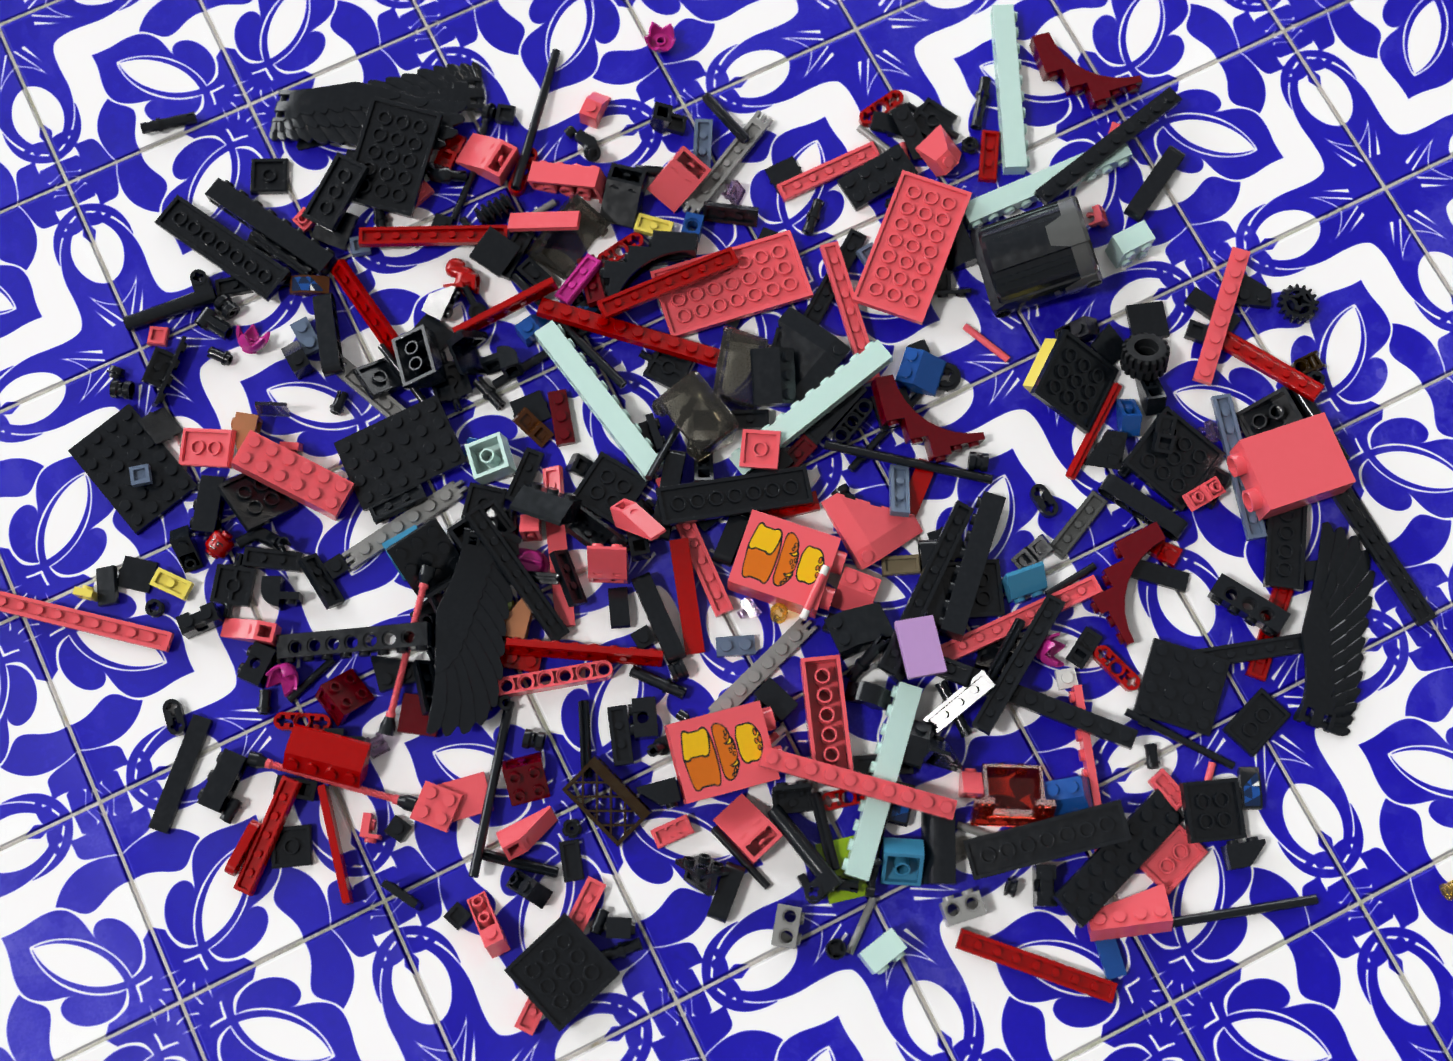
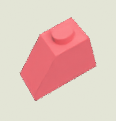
(593, 109)
(530, 528)
(970, 783)

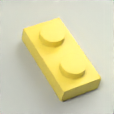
(646, 224)
(171, 584)

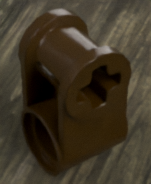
(1309, 363)

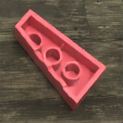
(568, 179)
(1133, 916)

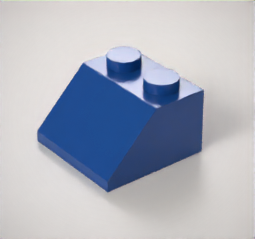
(920, 372)
(1070, 794)

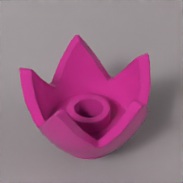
(657, 34)
(250, 340)
(1049, 649)
(285, 675)

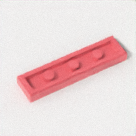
(544, 221)

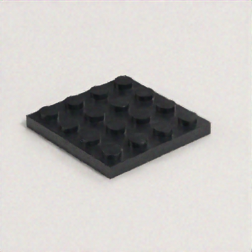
(1074, 381)
(1178, 473)
(1181, 686)
(562, 972)

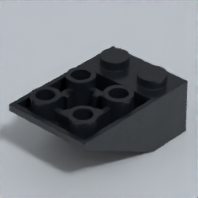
(624, 194)

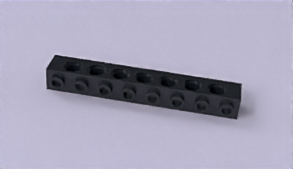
(288, 643)

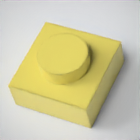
(86, 593)

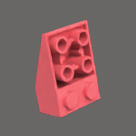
(488, 157)
(678, 179)
(607, 563)
(748, 828)

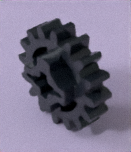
(1298, 303)

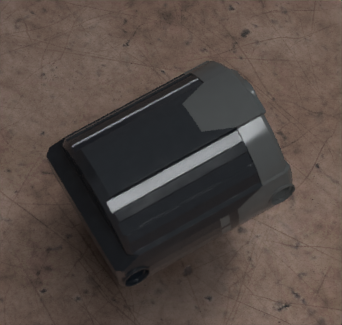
(1036, 256)

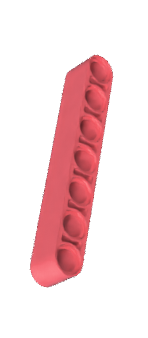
(556, 682)

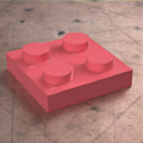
(760, 449)
(436, 806)

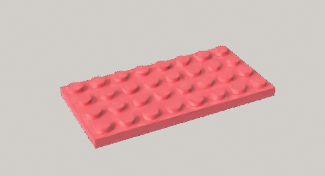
(912, 247)
(764, 280)

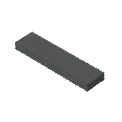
(1078, 524)

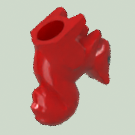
(463, 275)

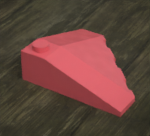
(868, 529)

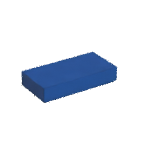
(1110, 958)

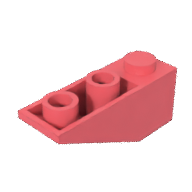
(634, 519)
(251, 631)
(525, 833)
(488, 925)

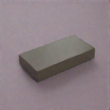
(900, 565)

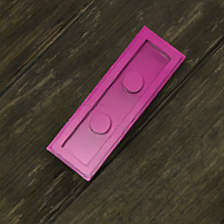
(578, 279)

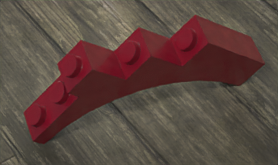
(1075, 80)
(937, 441)
(1112, 601)

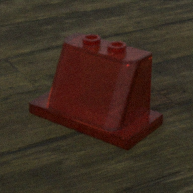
(1011, 796)

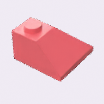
(939, 152)

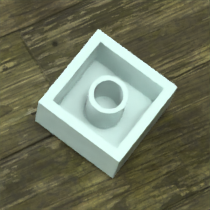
(1130, 244)
(490, 458)
(882, 951)

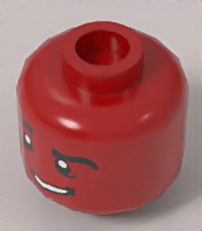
(219, 544)

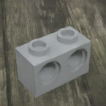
(963, 912)
(782, 925)

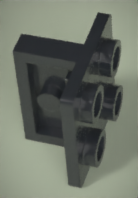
(702, 872)

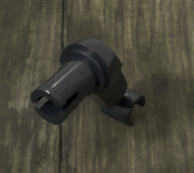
(587, 141)
(444, 174)
(265, 537)
(660, 745)

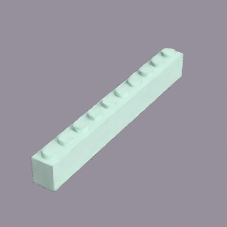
(1008, 89)
(1021, 192)
(826, 397)
(597, 398)
(886, 766)

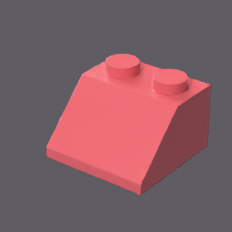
(855, 590)

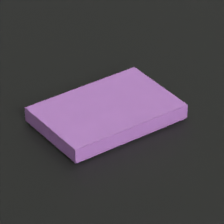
(920, 647)

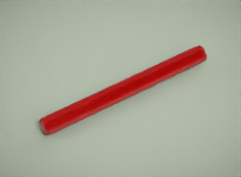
(1090, 437)

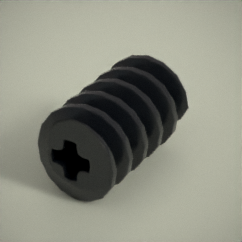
(494, 209)

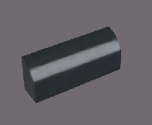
(962, 252)
(939, 850)

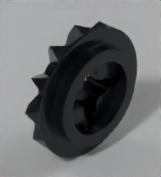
(954, 379)

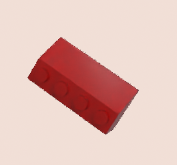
(327, 756)

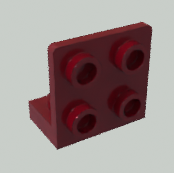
(343, 696)
(525, 779)

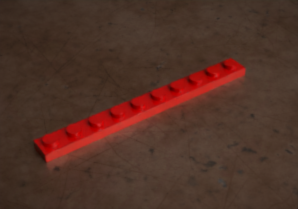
(628, 332)

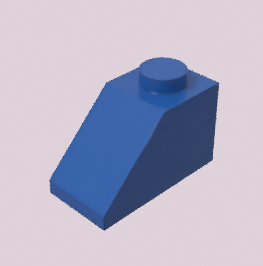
(527, 327)
(1128, 417)

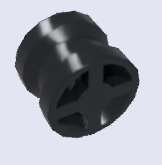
(678, 670)

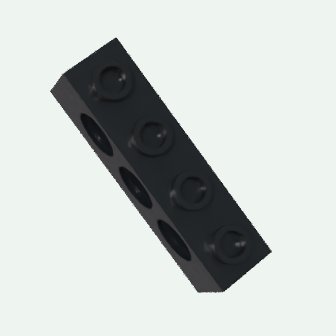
(1243, 595)

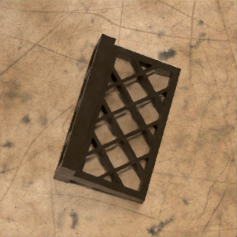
(619, 787)

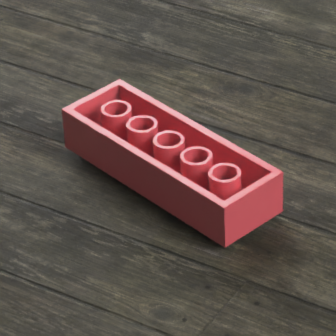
(293, 475)
(826, 710)

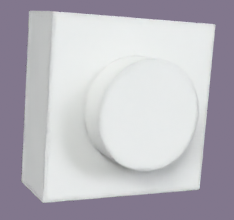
(1066, 678)

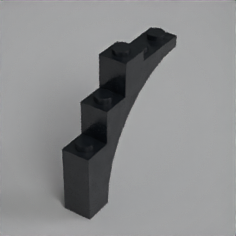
(663, 247)

